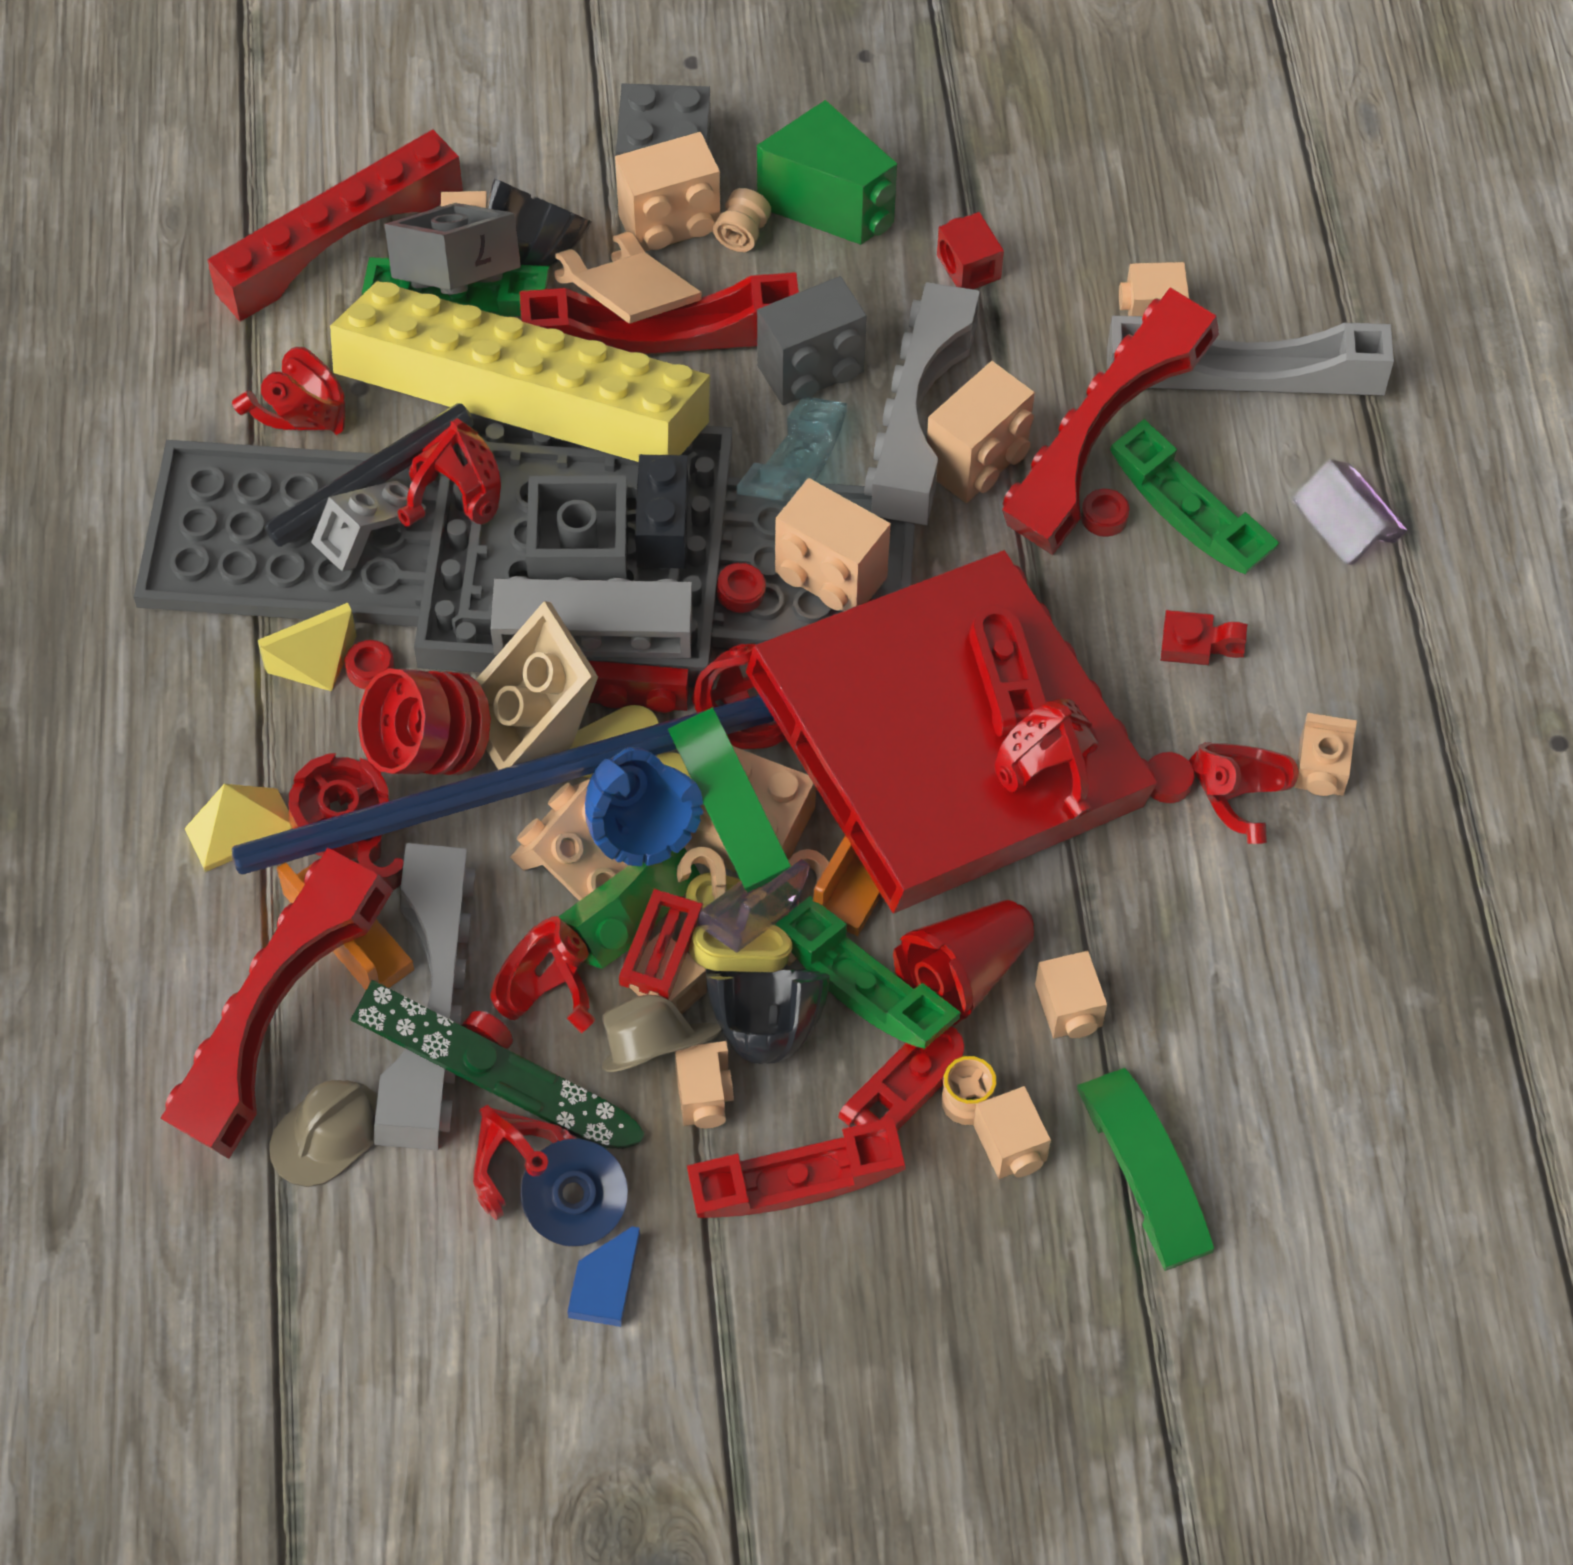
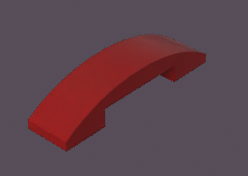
(797, 1175)

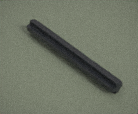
(369, 473)

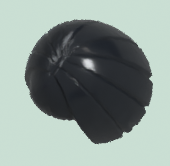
(540, 225)
(768, 1012)

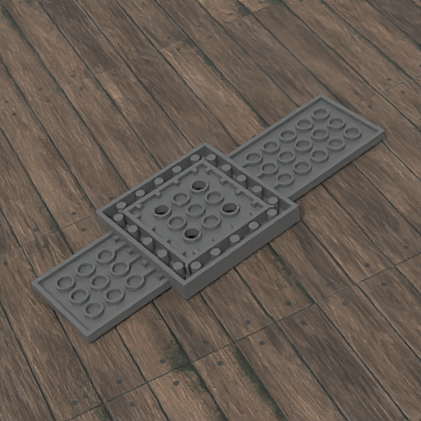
(214, 555)

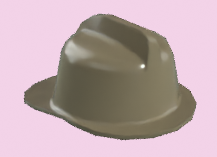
(647, 1029)
(324, 1133)

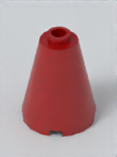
(965, 953)

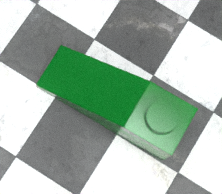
(614, 910)

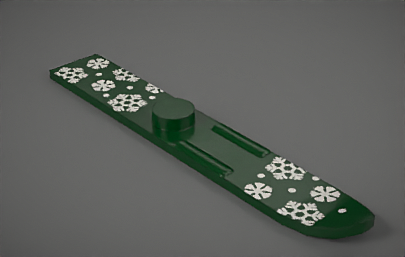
(495, 1068)

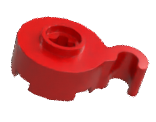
(345, 781)

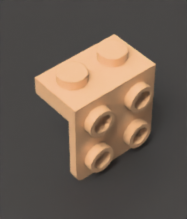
(565, 844)

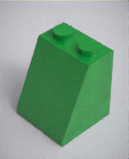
(828, 176)

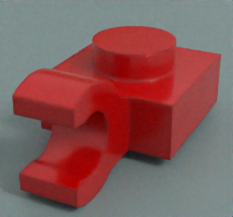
(1192, 638)

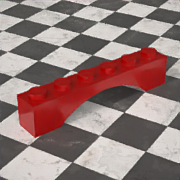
(265, 262)
(714, 322)
(1165, 345)
(219, 1091)

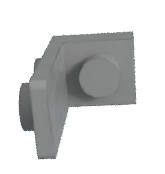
(351, 518)

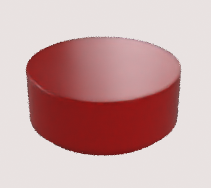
(1105, 512)
(740, 587)
(366, 660)
(1173, 777)
(489, 1027)

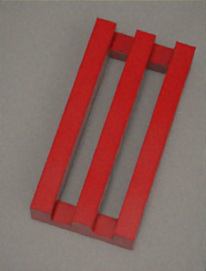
(648, 981)

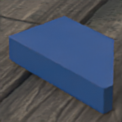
(605, 1280)

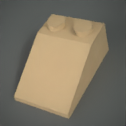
(536, 691)

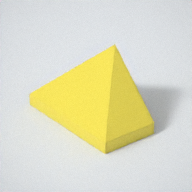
(311, 649)
(235, 817)

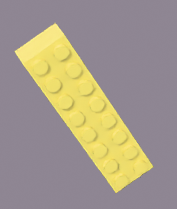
(520, 373)

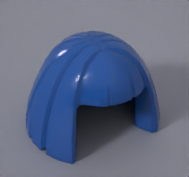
(641, 808)

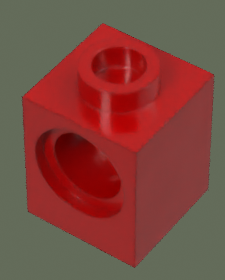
(970, 252)

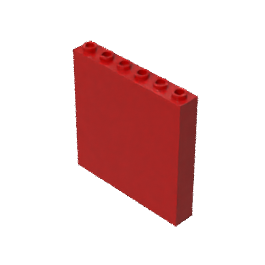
(904, 736)

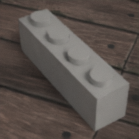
(602, 616)

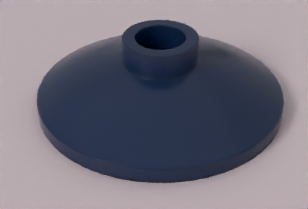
(602, 1187)

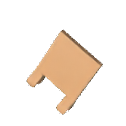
(632, 284)

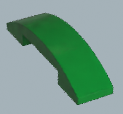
(493, 297)
(1187, 504)
(730, 799)
(863, 982)
(1150, 1167)

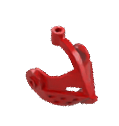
(302, 395)
(476, 480)
(730, 689)
(1023, 758)
(1239, 769)
(519, 985)
(503, 1126)

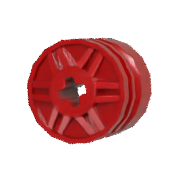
(424, 722)

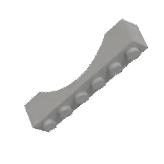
(1334, 361)
(907, 466)
(412, 1088)

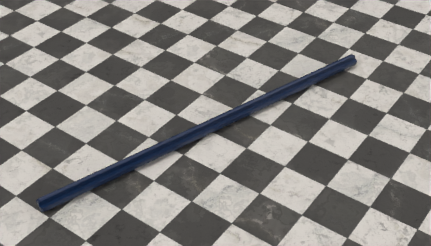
(475, 791)

